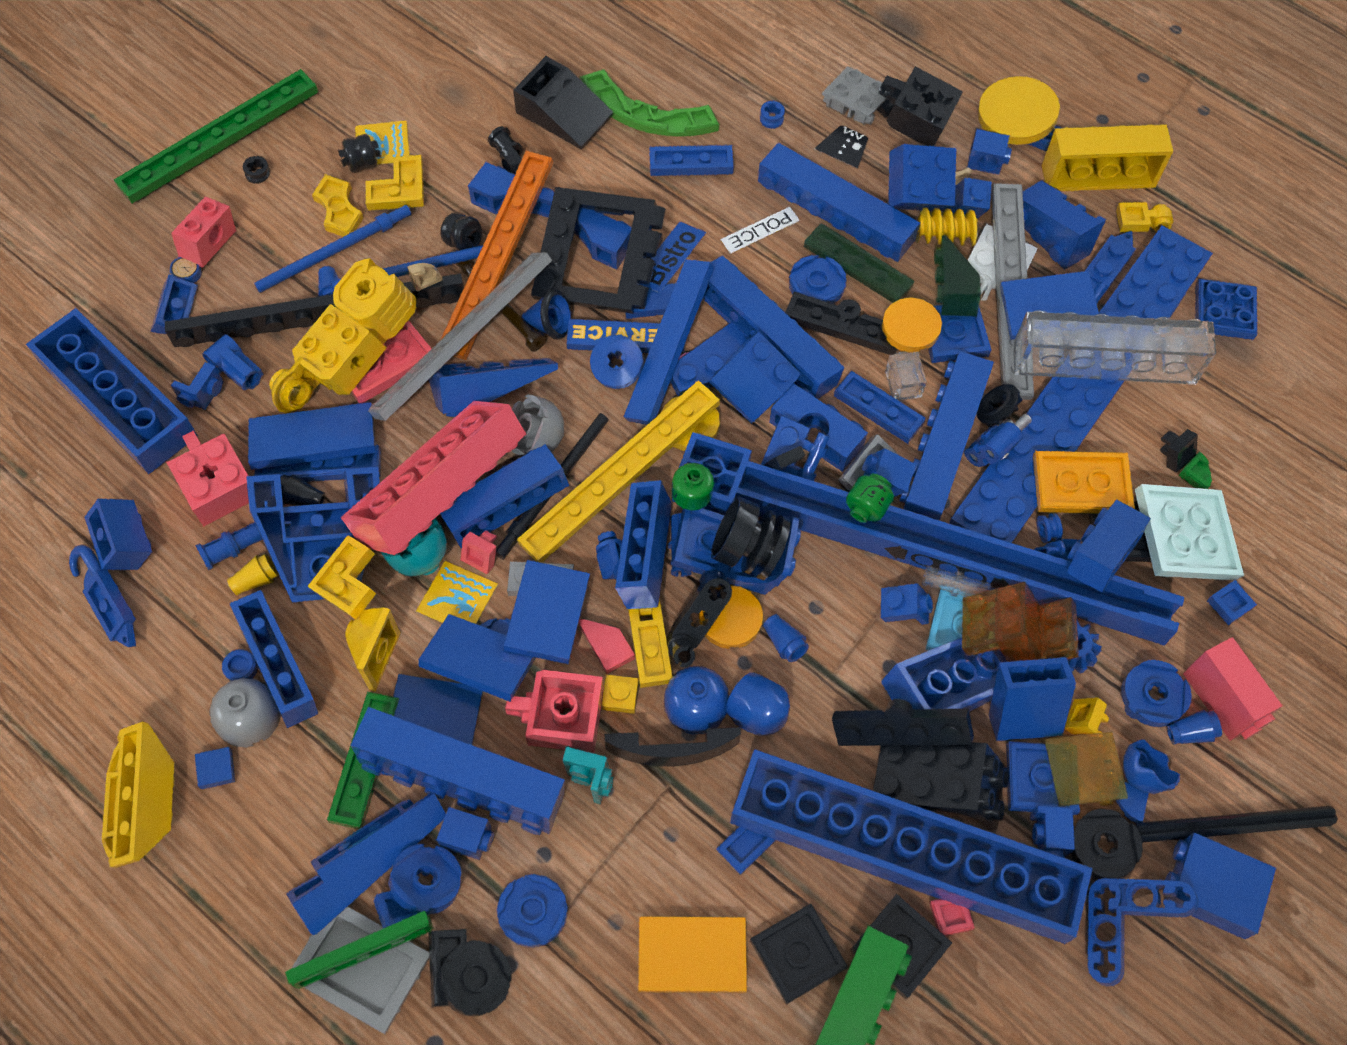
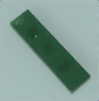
(859, 263)

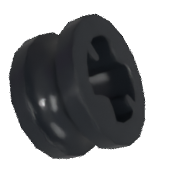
(251, 164)

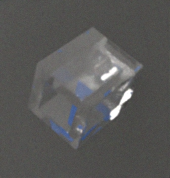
(905, 375)

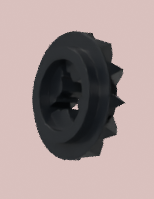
(1004, 396)

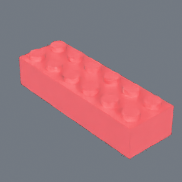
(434, 477)

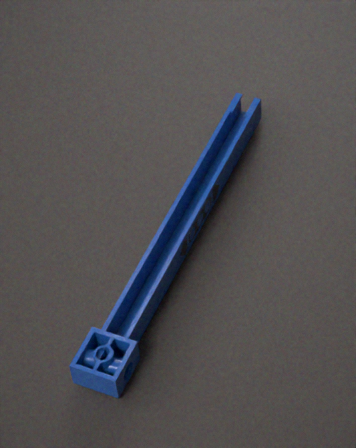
(928, 541)

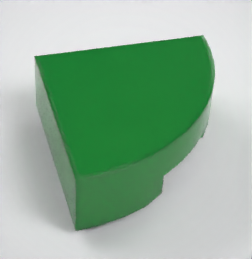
(1197, 472)

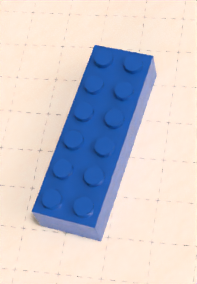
(111, 390)
(458, 771)

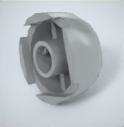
(541, 422)
(244, 712)

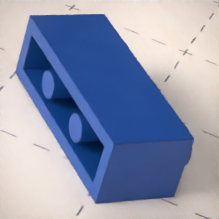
(1107, 544)

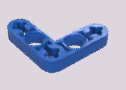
(1124, 905)

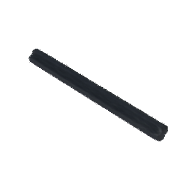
(1237, 823)

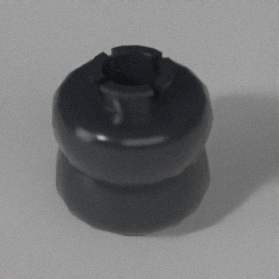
(359, 153)
(461, 231)

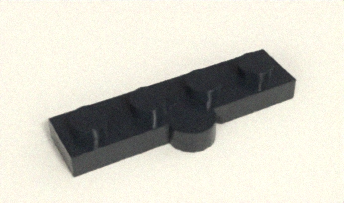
(839, 321)
(903, 726)

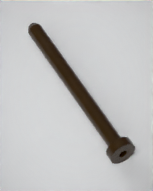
(534, 339)

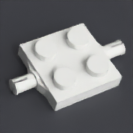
(983, 260)

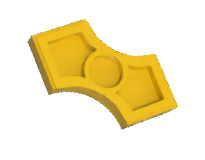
(334, 197)

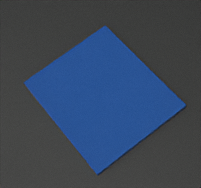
(438, 706)

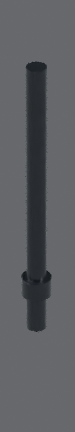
(519, 527)

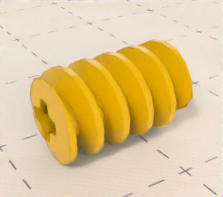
(947, 225)

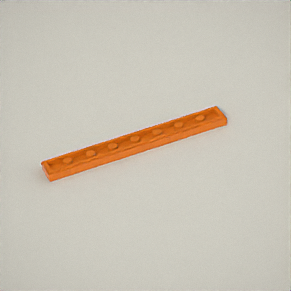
(502, 239)

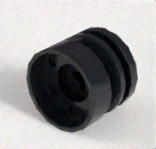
(757, 541)

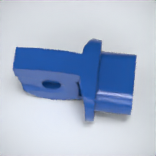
(1059, 548)

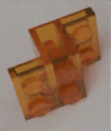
(1018, 625)

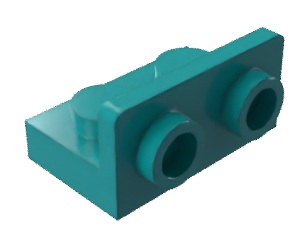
(589, 768)

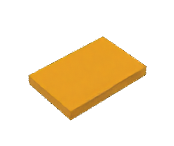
(1081, 481)
(692, 955)

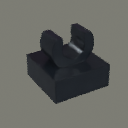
(1179, 448)

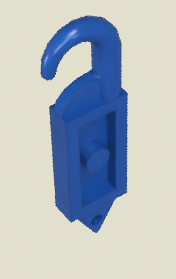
(1110, 262)
(104, 597)

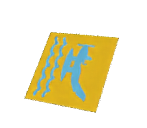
(391, 139)
(456, 593)

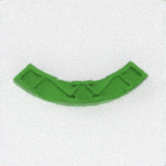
(646, 116)

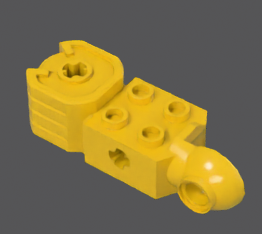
(345, 338)

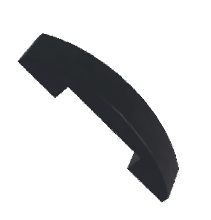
(670, 755)

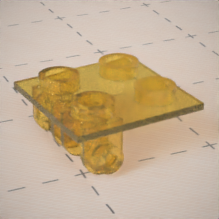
(1086, 769)

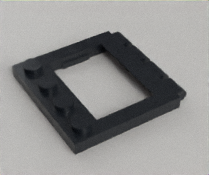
(636, 267)

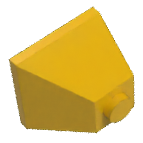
(372, 643)

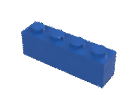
(505, 494)
(643, 545)
(274, 659)

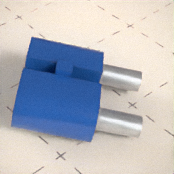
(996, 442)

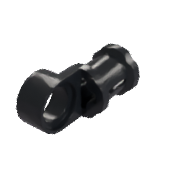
(507, 147)

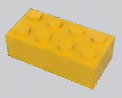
(1107, 157)

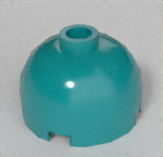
(422, 554)

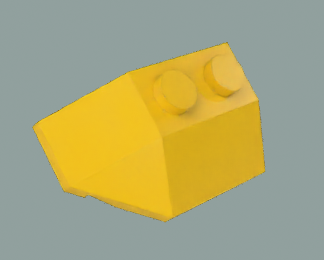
(137, 795)

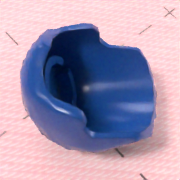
(1148, 768)

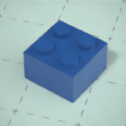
(922, 177)

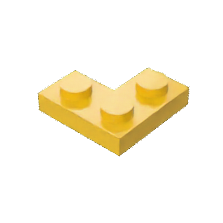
(402, 190)
(338, 576)

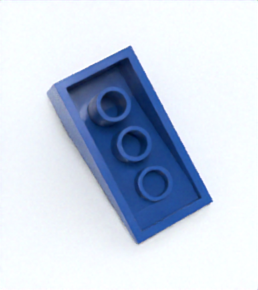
(945, 678)

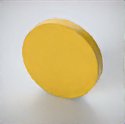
(1020, 109)

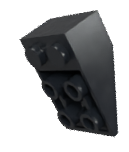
(560, 103)

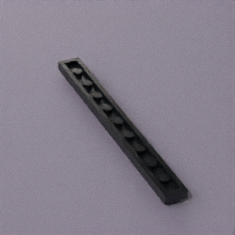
(287, 315)

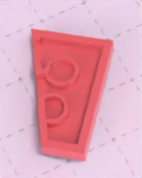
(399, 357)

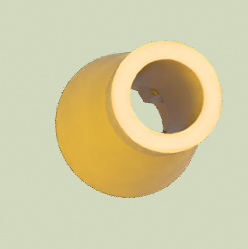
(254, 574)

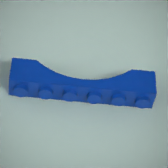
(601, 235)

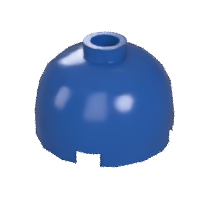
(696, 699)

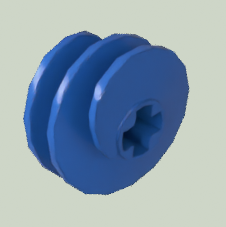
(613, 347)

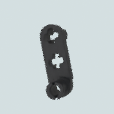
(688, 635)

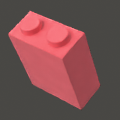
(1233, 690)

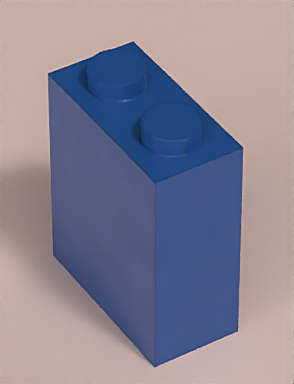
(1031, 698)
(1227, 883)

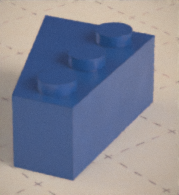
(1058, 225)

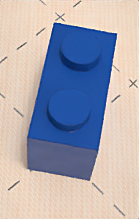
(118, 534)

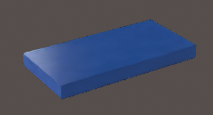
(310, 436)

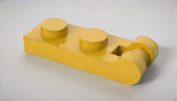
(650, 647)

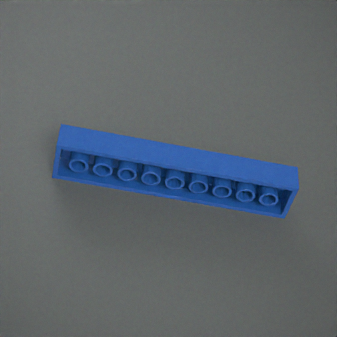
(913, 847)

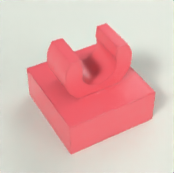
(479, 551)

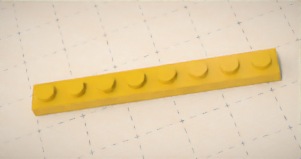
(618, 472)

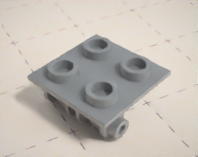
(854, 92)

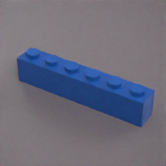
(838, 202)
(752, 311)
(948, 435)

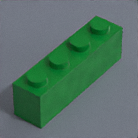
(865, 991)

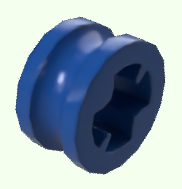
(772, 121)
(1049, 527)

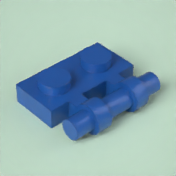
(790, 435)

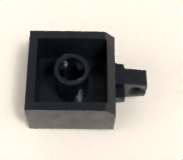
(920, 105)

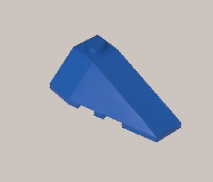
(459, 385)

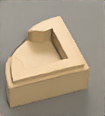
(423, 275)

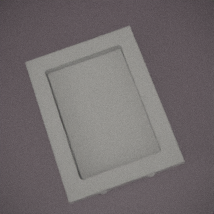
(372, 988)

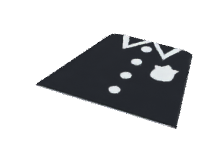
(844, 145)

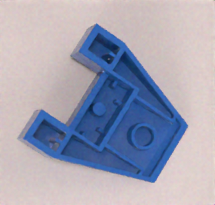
(304, 535)

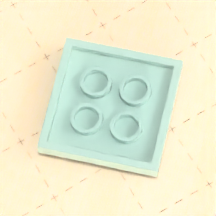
(1189, 532)

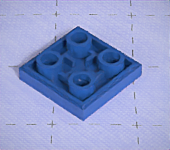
(1228, 306)

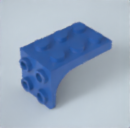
(695, 543)

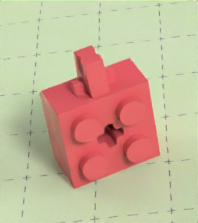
(210, 477)
(549, 697)

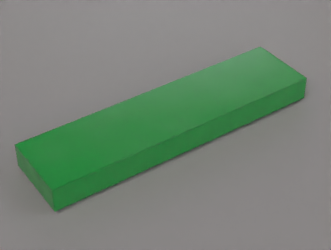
(355, 784)
(359, 950)

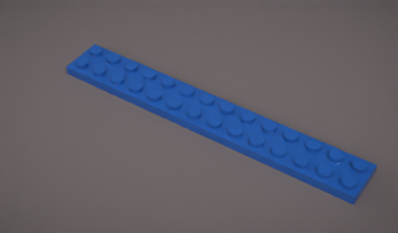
(1071, 406)

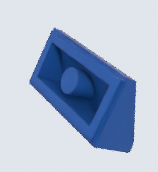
(174, 302)

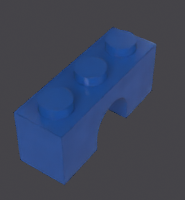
(846, 436)

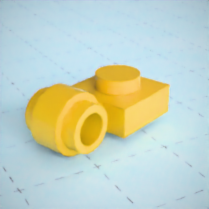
(1137, 217)

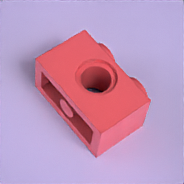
(204, 231)

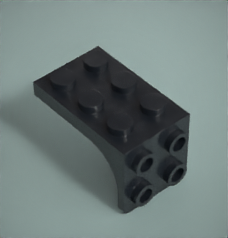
(945, 779)

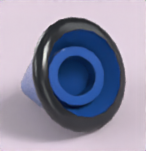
(550, 314)

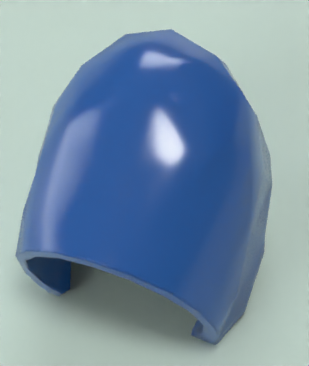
(758, 705)

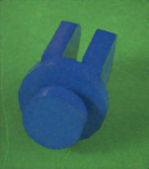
(608, 554)

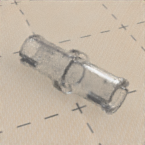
(954, 583)

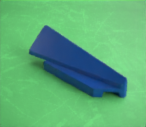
(361, 860)

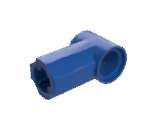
(231, 360)

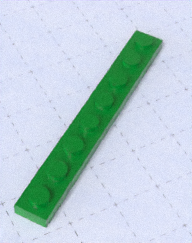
(215, 136)

